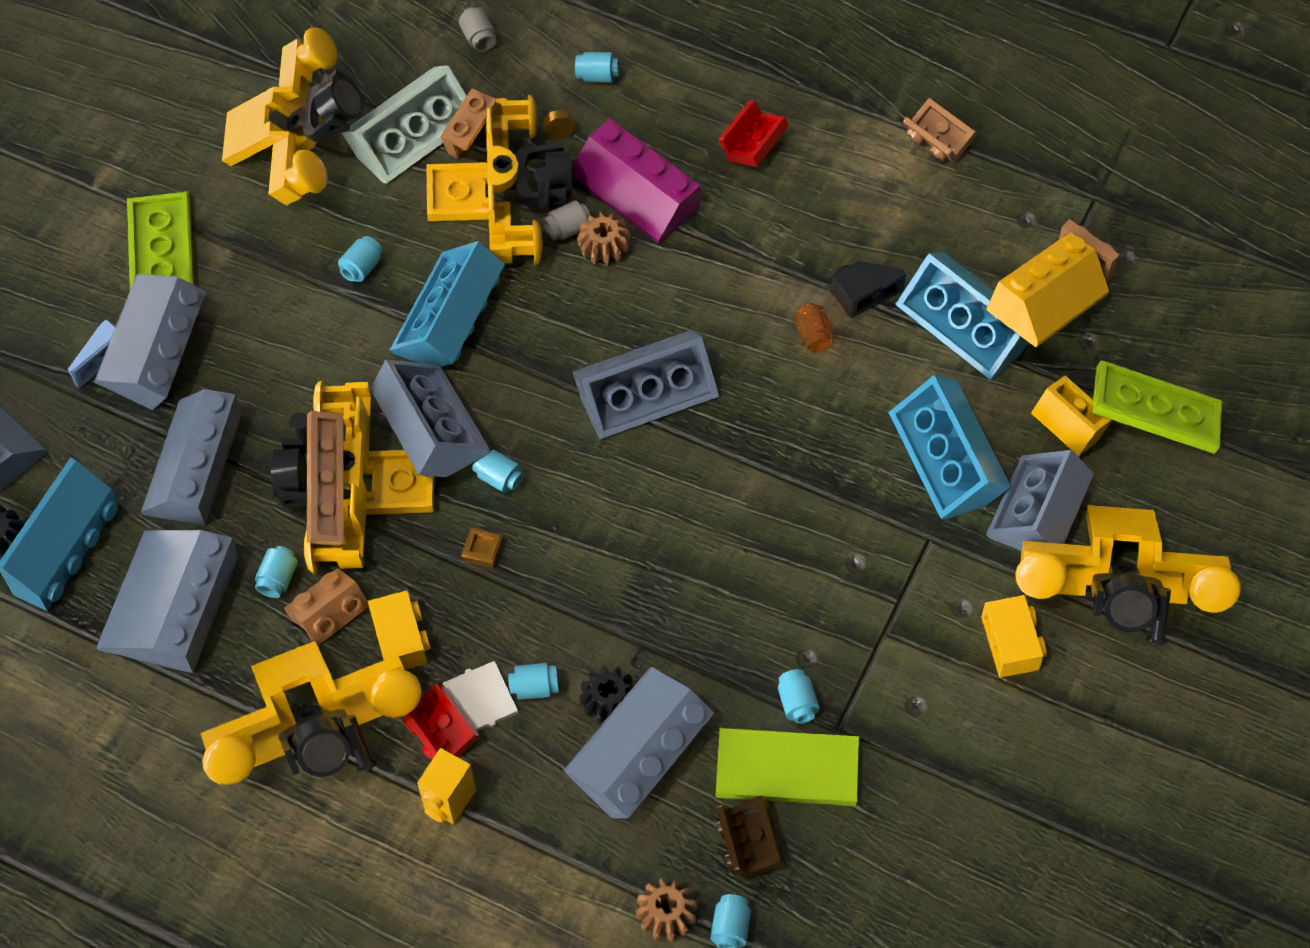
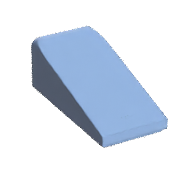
(90, 358)

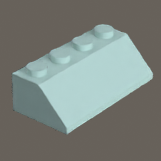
(406, 124)

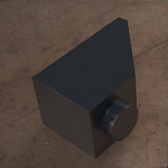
(865, 286)

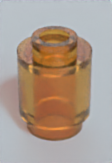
(813, 327)

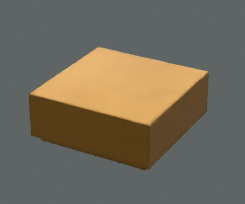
(482, 548)

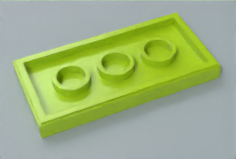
(160, 236)
(1157, 407)
(787, 767)

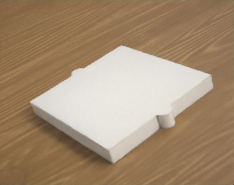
(482, 696)

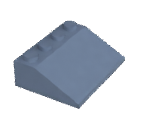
(170, 597)

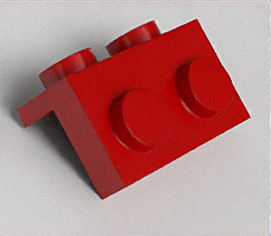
(752, 135)
(440, 723)

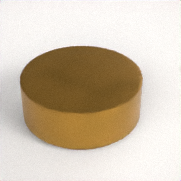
(559, 124)

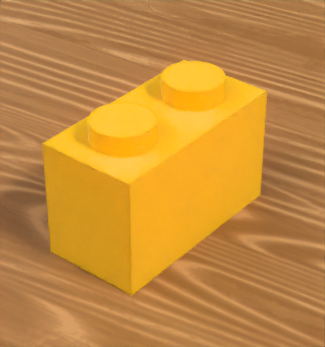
(1069, 415)
(397, 629)
(1013, 636)
(446, 787)

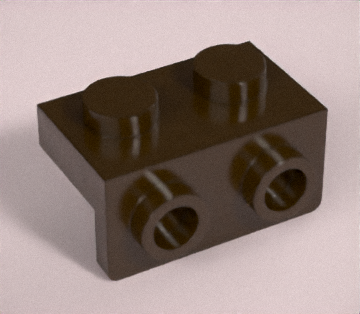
(750, 837)

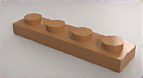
(325, 478)

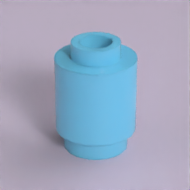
(596, 66)
(360, 259)
(499, 471)
(275, 571)
(533, 681)
(798, 696)
(731, 922)

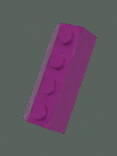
(635, 181)

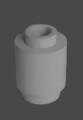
(478, 29)
(565, 220)

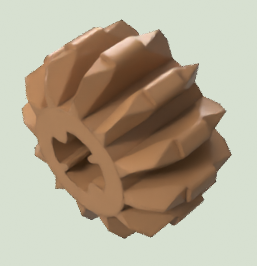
(603, 238)
(653, 914)

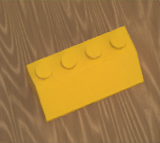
(1050, 290)

